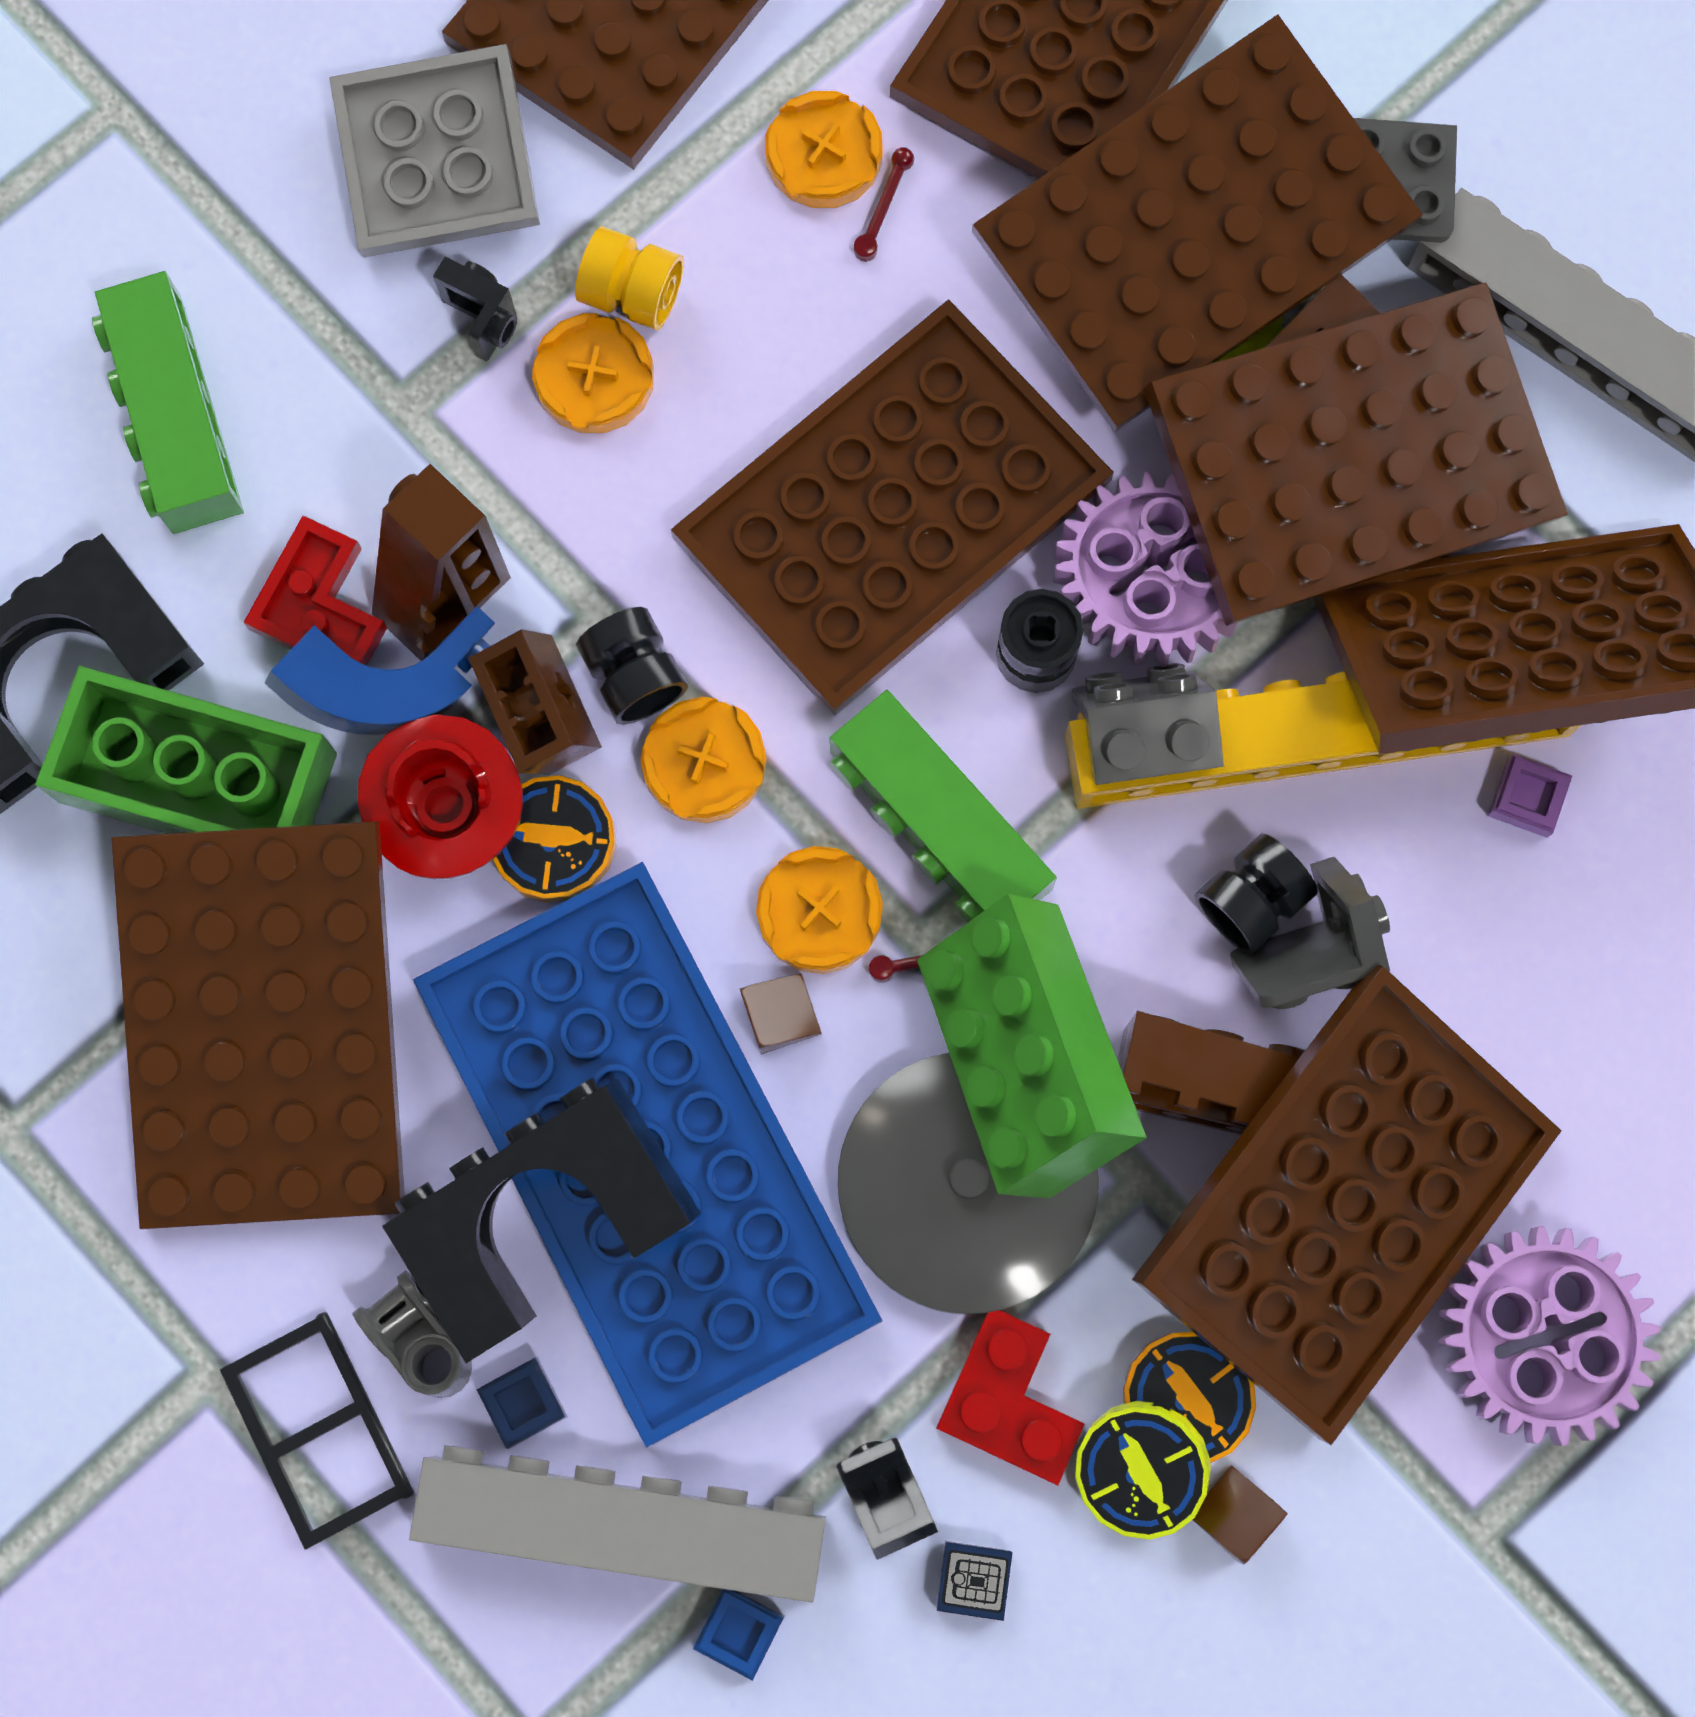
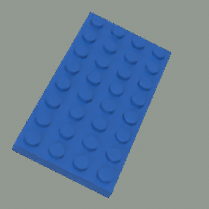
(618, 996)

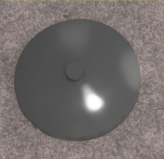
(929, 1208)

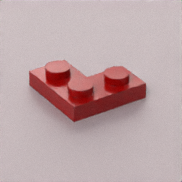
(304, 593)
(991, 1407)

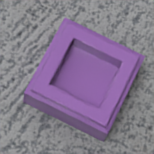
(1530, 795)

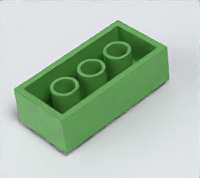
(180, 760)
(1030, 1048)

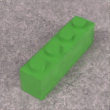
(167, 403)
(935, 809)

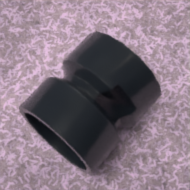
(1039, 640)
(628, 658)
(1241, 909)

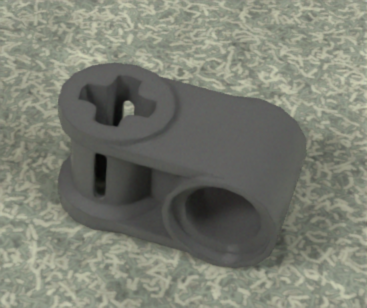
(406, 1332)

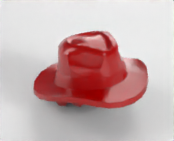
(441, 796)

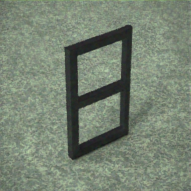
(272, 1453)

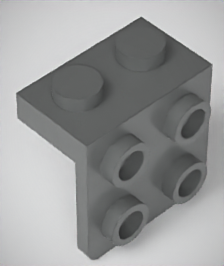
(1425, 165)
(1149, 724)
(1321, 954)

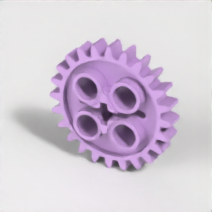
(1121, 528)
(1568, 1391)

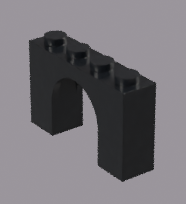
(91, 595)
(449, 1232)

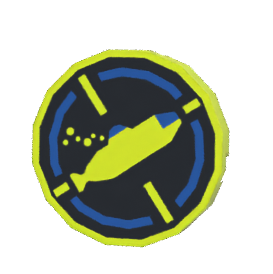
(1143, 1470)

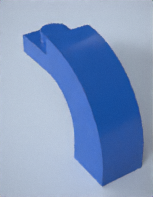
(373, 701)

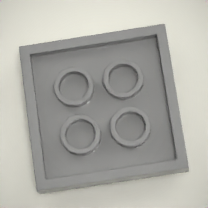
(434, 151)

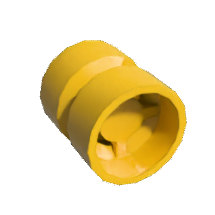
(621, 275)

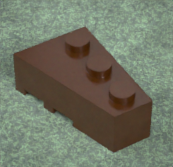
(433, 561)
(1199, 1073)

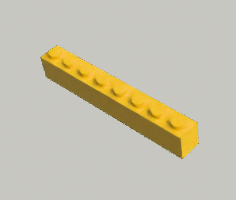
(1271, 738)

